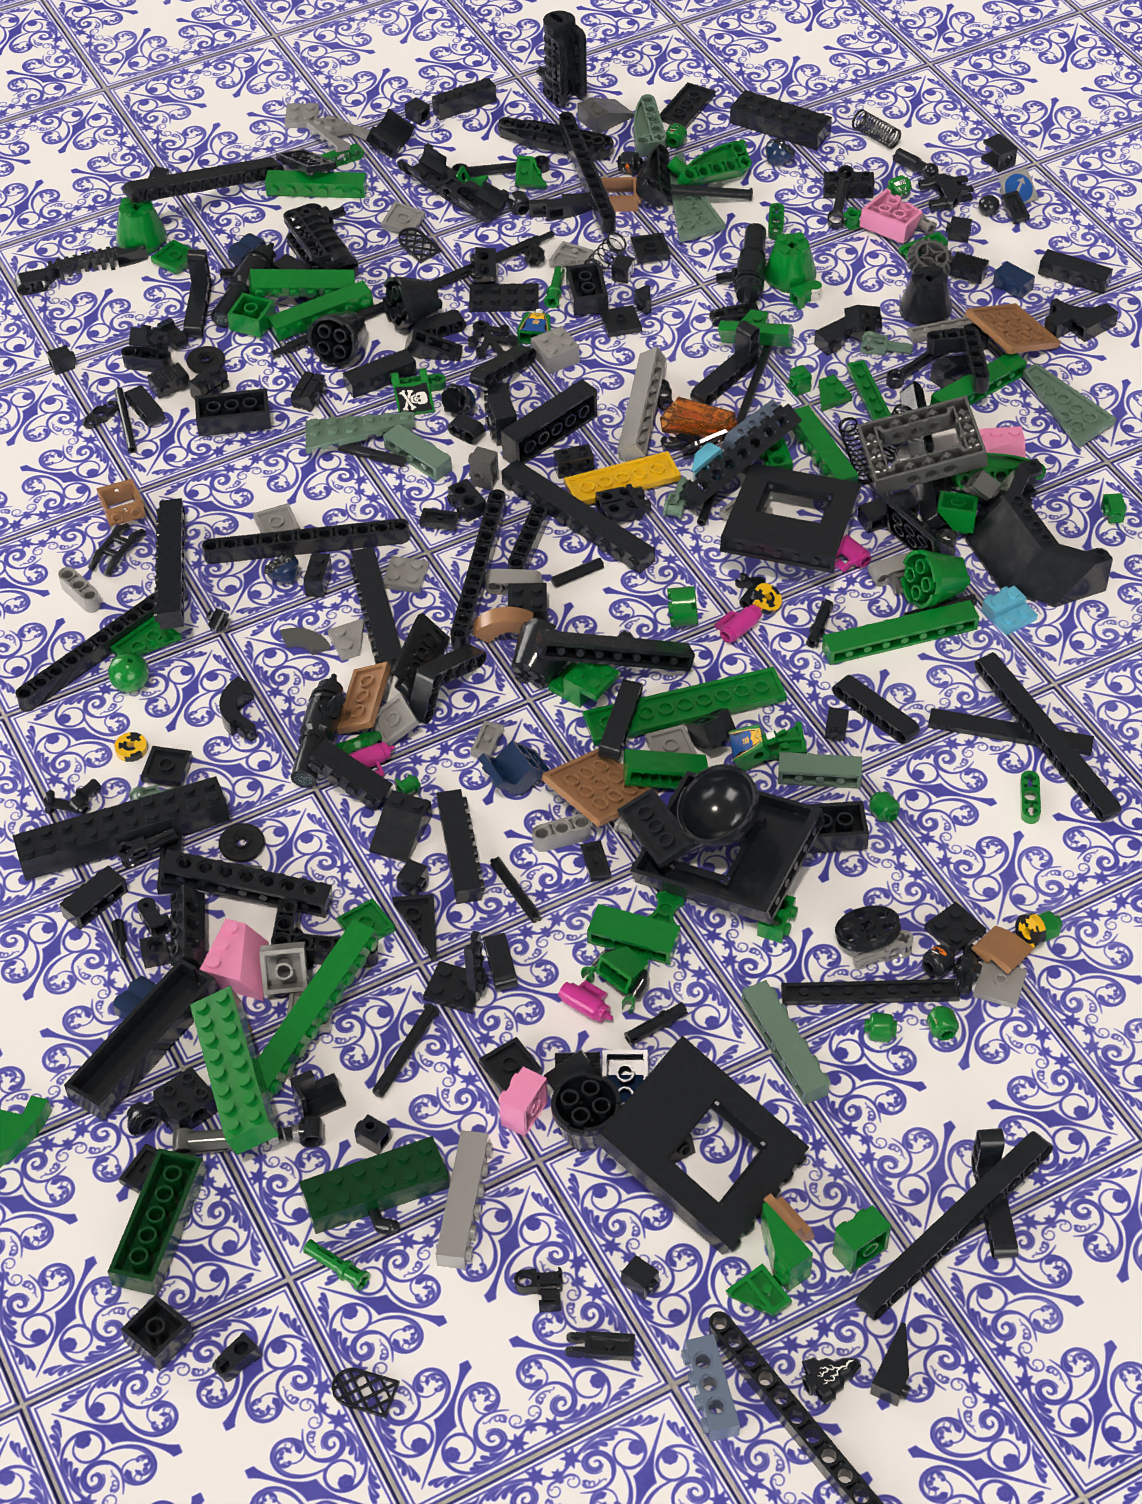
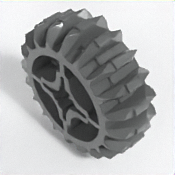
(932, 254)

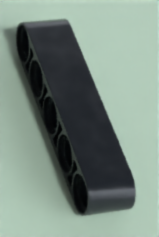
(502, 366)
(529, 537)
(876, 709)
(620, 720)

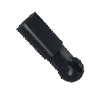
(915, 163)

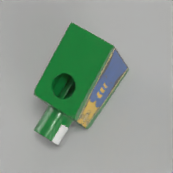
(533, 325)
(751, 745)

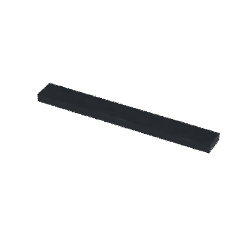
(998, 729)
(870, 992)

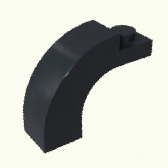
(232, 701)

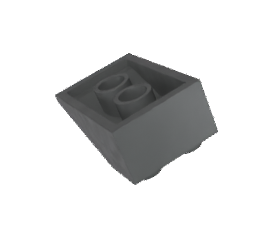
(602, 113)

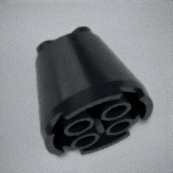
(926, 297)
(410, 300)
(337, 337)
(526, 661)
(583, 1107)

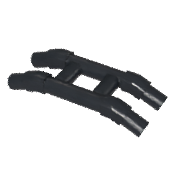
(115, 555)

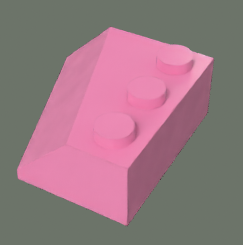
(890, 217)
(1004, 440)
(236, 959)

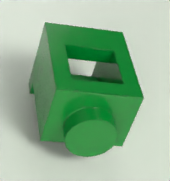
(799, 381)
(1113, 507)

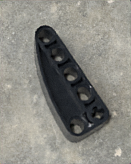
(654, 177)

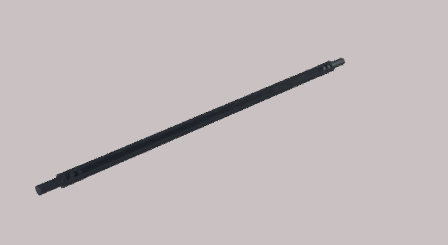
(441, 281)

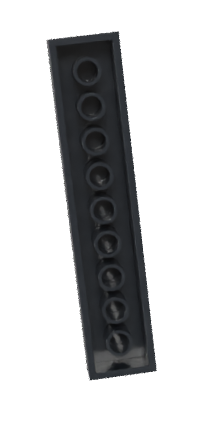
(101, 831)

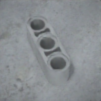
(884, 568)
(498, 579)
(79, 589)
(561, 832)

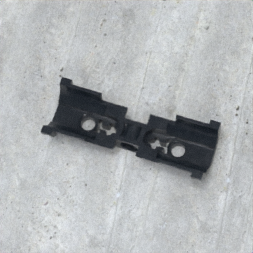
(431, 171)

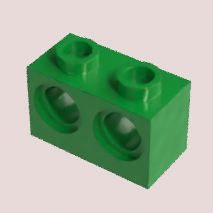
(778, 456)
(782, 921)

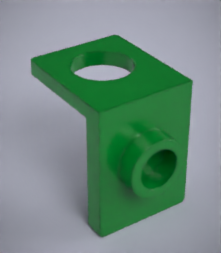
(478, 180)

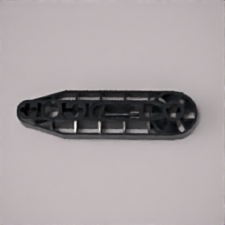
(548, 137)

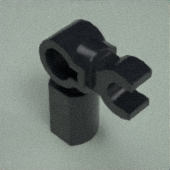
(749, 583)

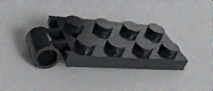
(421, 646)

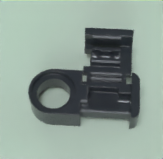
(548, 1286)

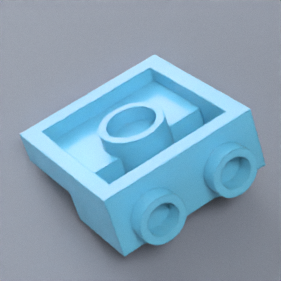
(1008, 610)

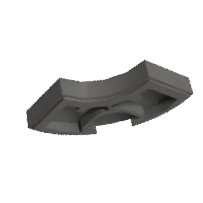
(305, 639)

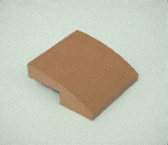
(1003, 948)
(790, 1217)

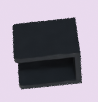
(1001, 149)

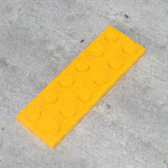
(641, 472)

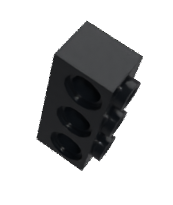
(860, 187)

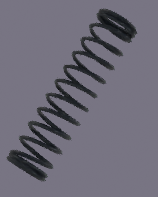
(849, 454)

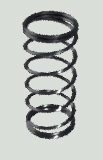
(609, 245)

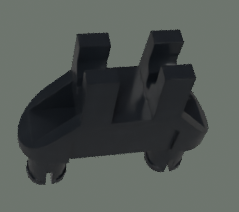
(949, 190)

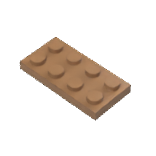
(363, 698)

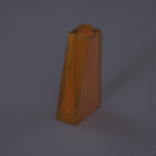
(696, 418)

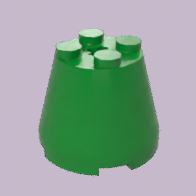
(139, 225)
(790, 262)
(933, 578)

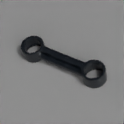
(840, 196)

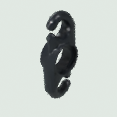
(665, 399)
(92, 417)
(676, 444)

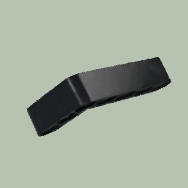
(199, 293)
(966, 341)
(733, 368)
(438, 673)
(316, 946)
(999, 1226)

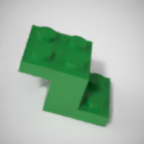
(583, 681)

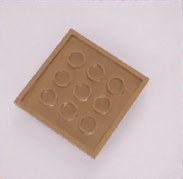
(1012, 328)
(593, 786)

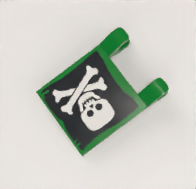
(413, 396)

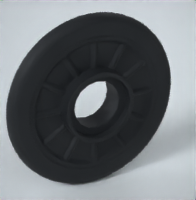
(195, 357)
(246, 852)

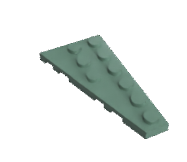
(694, 215)
(1072, 410)
(352, 429)

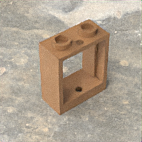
(622, 184)
(127, 491)

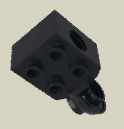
(177, 1103)

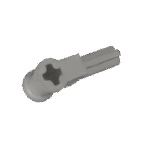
(888, 953)

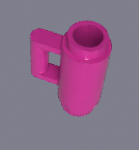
(854, 553)
(736, 624)
(374, 755)
(586, 999)

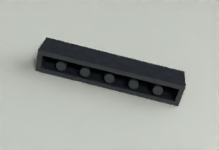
(459, 847)

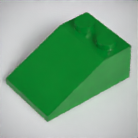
(786, 1252)

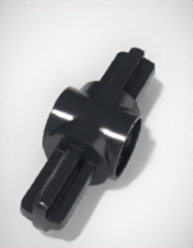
(967, 969)

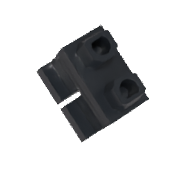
(622, 503)

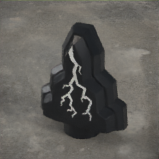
(828, 1376)

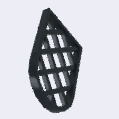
(427, 256)
(714, 439)
(390, 1399)

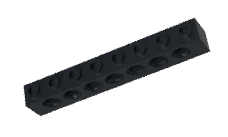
(695, 497)
(245, 882)

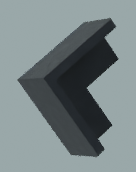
(317, 1096)

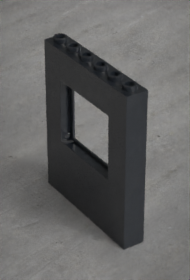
(788, 539)
(761, 868)
(662, 1117)

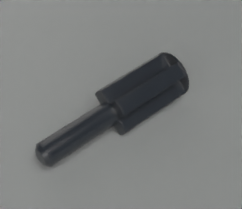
(119, 936)

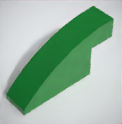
(21, 1129)

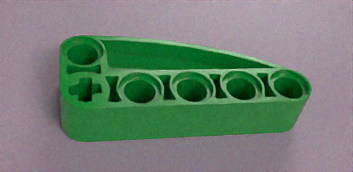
(716, 165)
(997, 463)

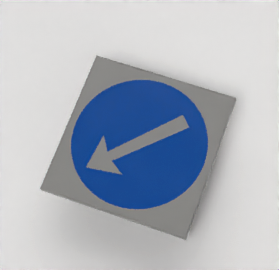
(1019, 181)

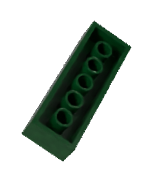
(374, 1183)
(157, 1222)

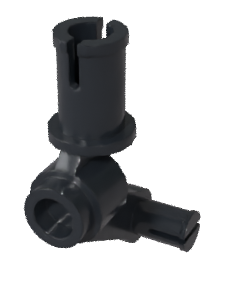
(77, 804)

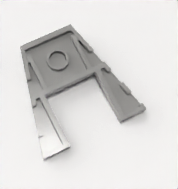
(331, 127)

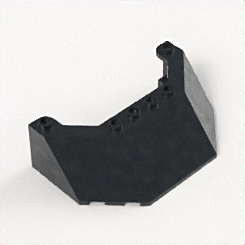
(1025, 554)

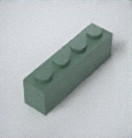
(418, 452)
(820, 770)

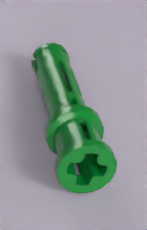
(554, 290)
(344, 1268)

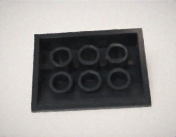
(911, 531)

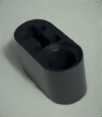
(466, 428)

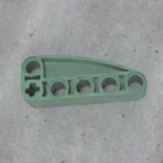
(648, 126)

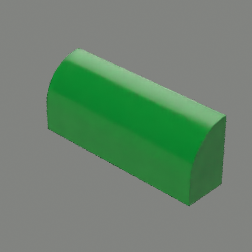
(770, 333)
(659, 767)
(620, 928)

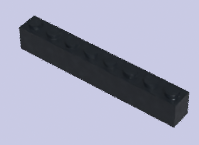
(375, 605)
(614, 650)

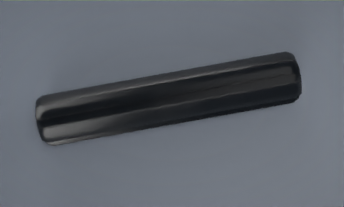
(577, 572)

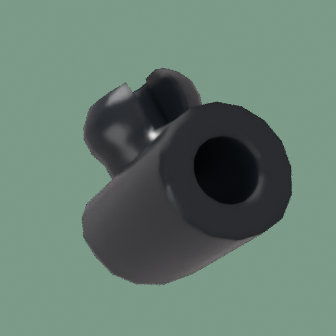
(381, 1224)

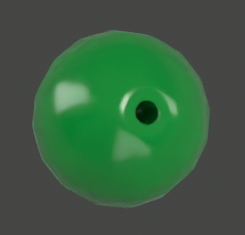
(128, 672)

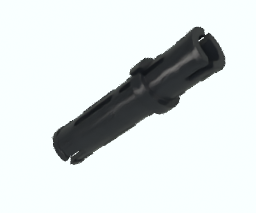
(817, 629)
(661, 1020)

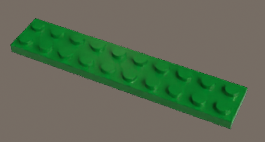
(692, 702)

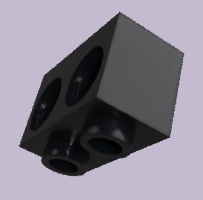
(483, 270)
(573, 461)
(466, 500)

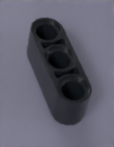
(442, 324)
(145, 358)
(144, 405)
(500, 961)

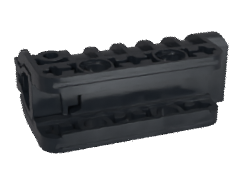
(564, 58)
(318, 238)

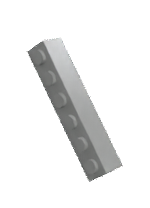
(463, 1199)

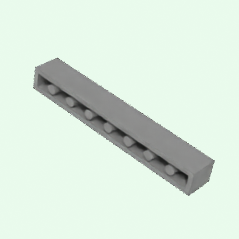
(642, 405)

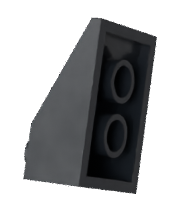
(401, 826)

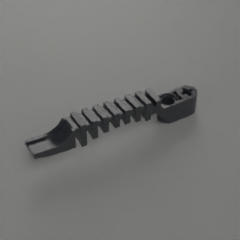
(40, 279)

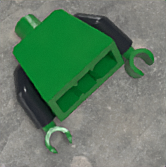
(623, 970)

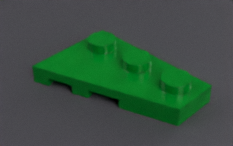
(146, 639)

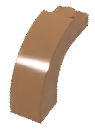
(500, 621)

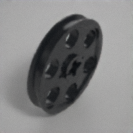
(864, 931)

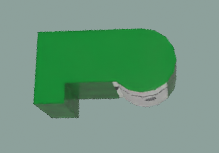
(805, 293)

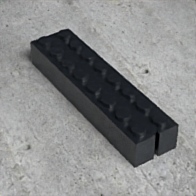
(139, 1040)

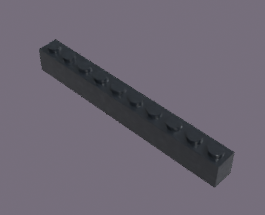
(579, 516)
(170, 564)

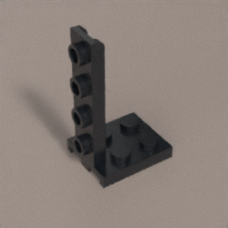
(459, 986)

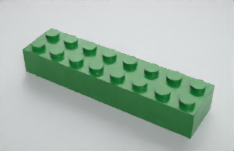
(234, 1071)

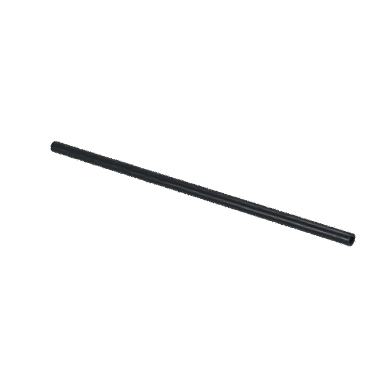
(743, 411)

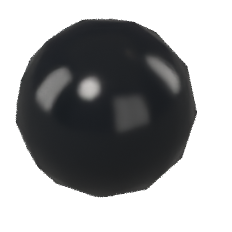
(988, 205)

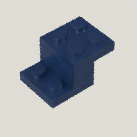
(514, 768)

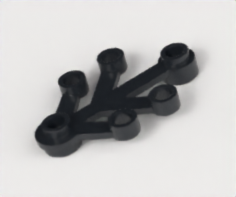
(482, 328)

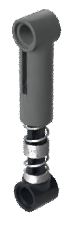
(190, 1142)

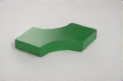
(360, 741)
(667, 906)

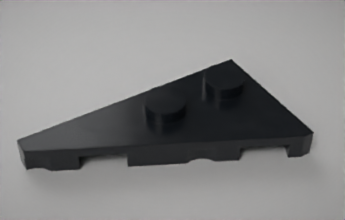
(420, 918)

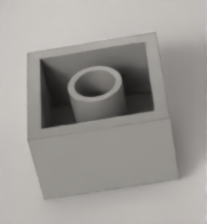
(555, 350)
(284, 968)

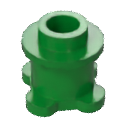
(852, 218)
(408, 785)

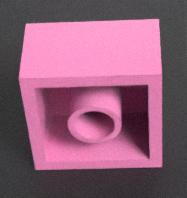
(523, 1101)

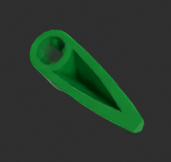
(677, 164)

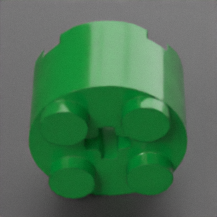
(682, 606)

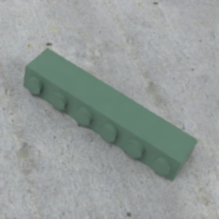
(785, 1042)

